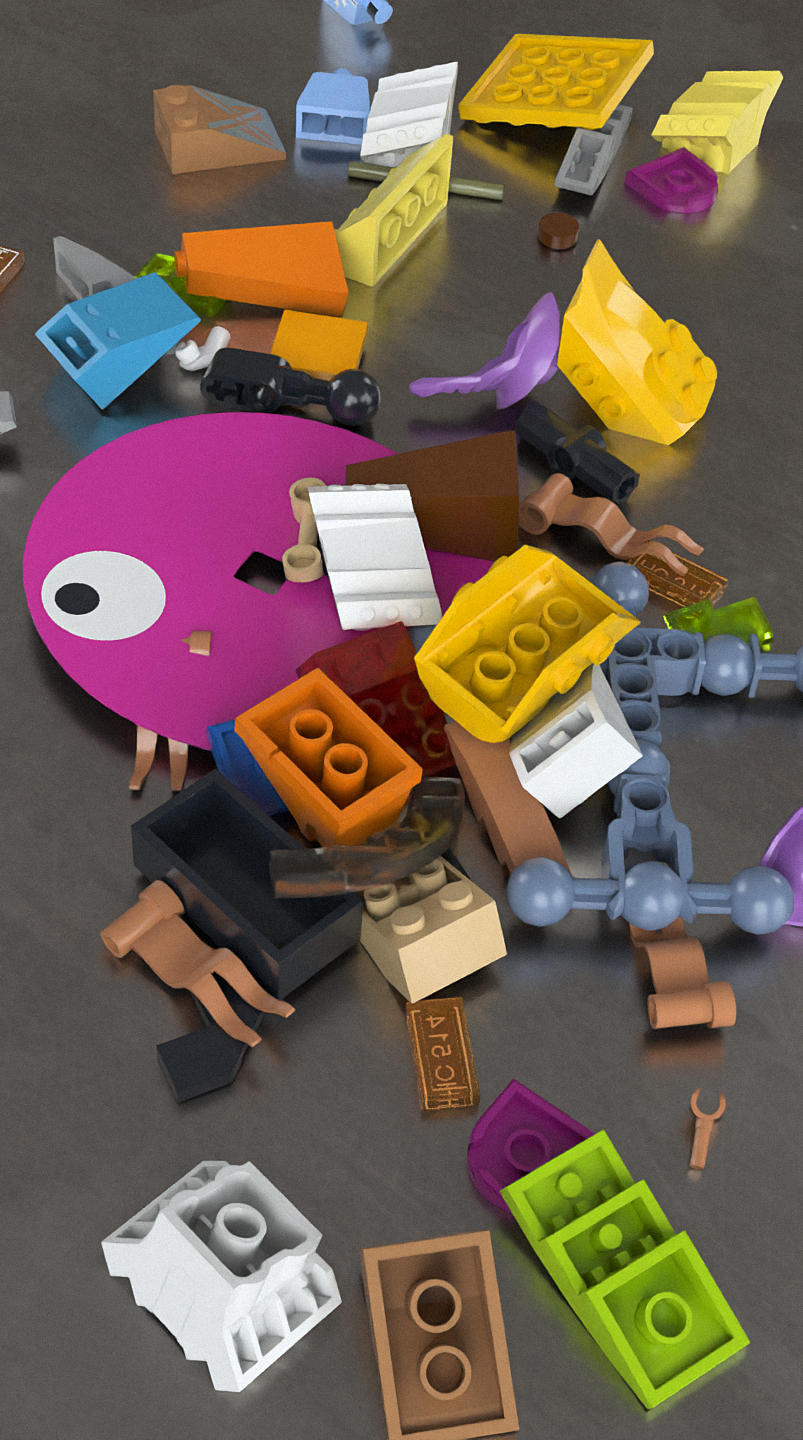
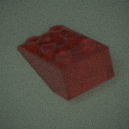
(385, 684)

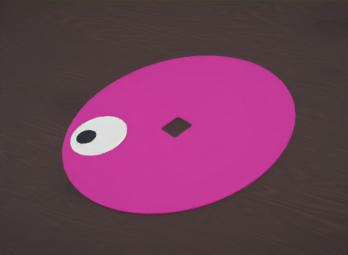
(148, 549)

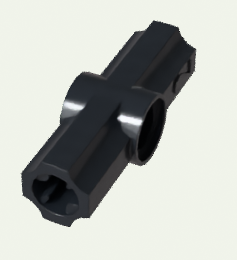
(577, 452)

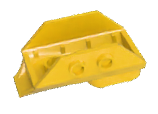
(628, 362)
(517, 642)

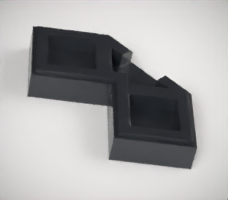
(209, 1055)

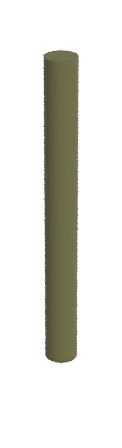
(456, 184)

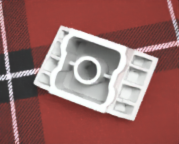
(409, 113)
(374, 556)
(226, 1269)

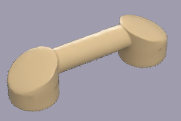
(304, 560)

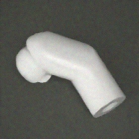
(195, 357)

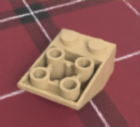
(430, 929)

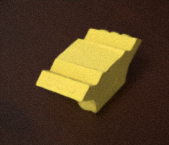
(720, 117)

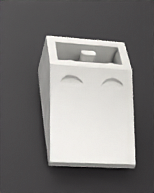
(574, 744)

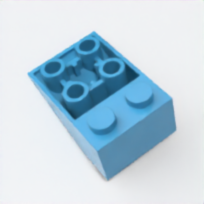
(117, 334)

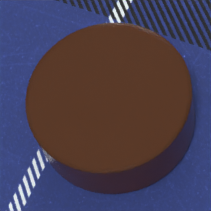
(558, 230)

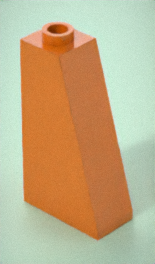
(267, 266)

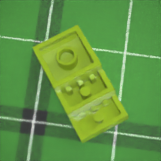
(625, 1269)

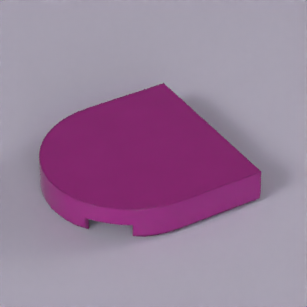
(675, 182)
(516, 1138)

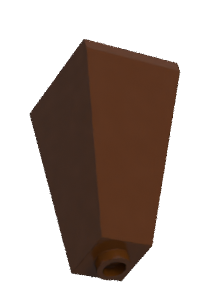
(459, 492)

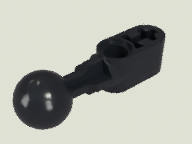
(267, 381)

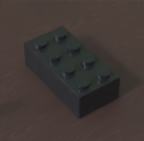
(217, 860)

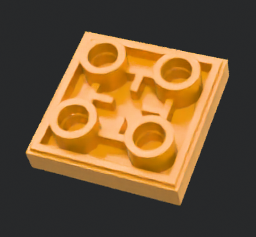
(319, 343)

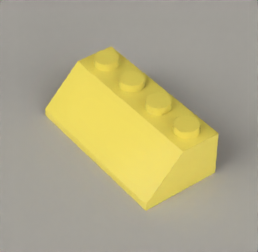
(395, 212)

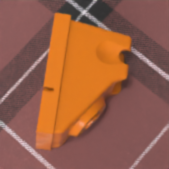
(328, 761)

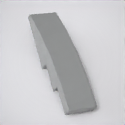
(593, 153)
(88, 271)

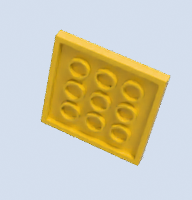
(556, 81)

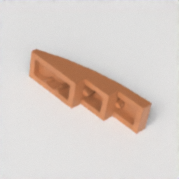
(511, 814)

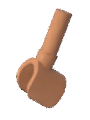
(703, 1128)

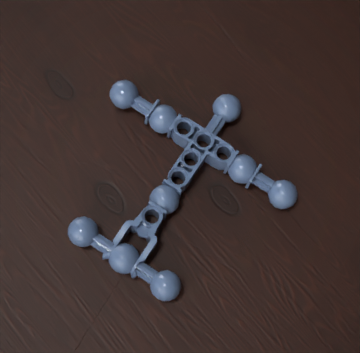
(650, 893)

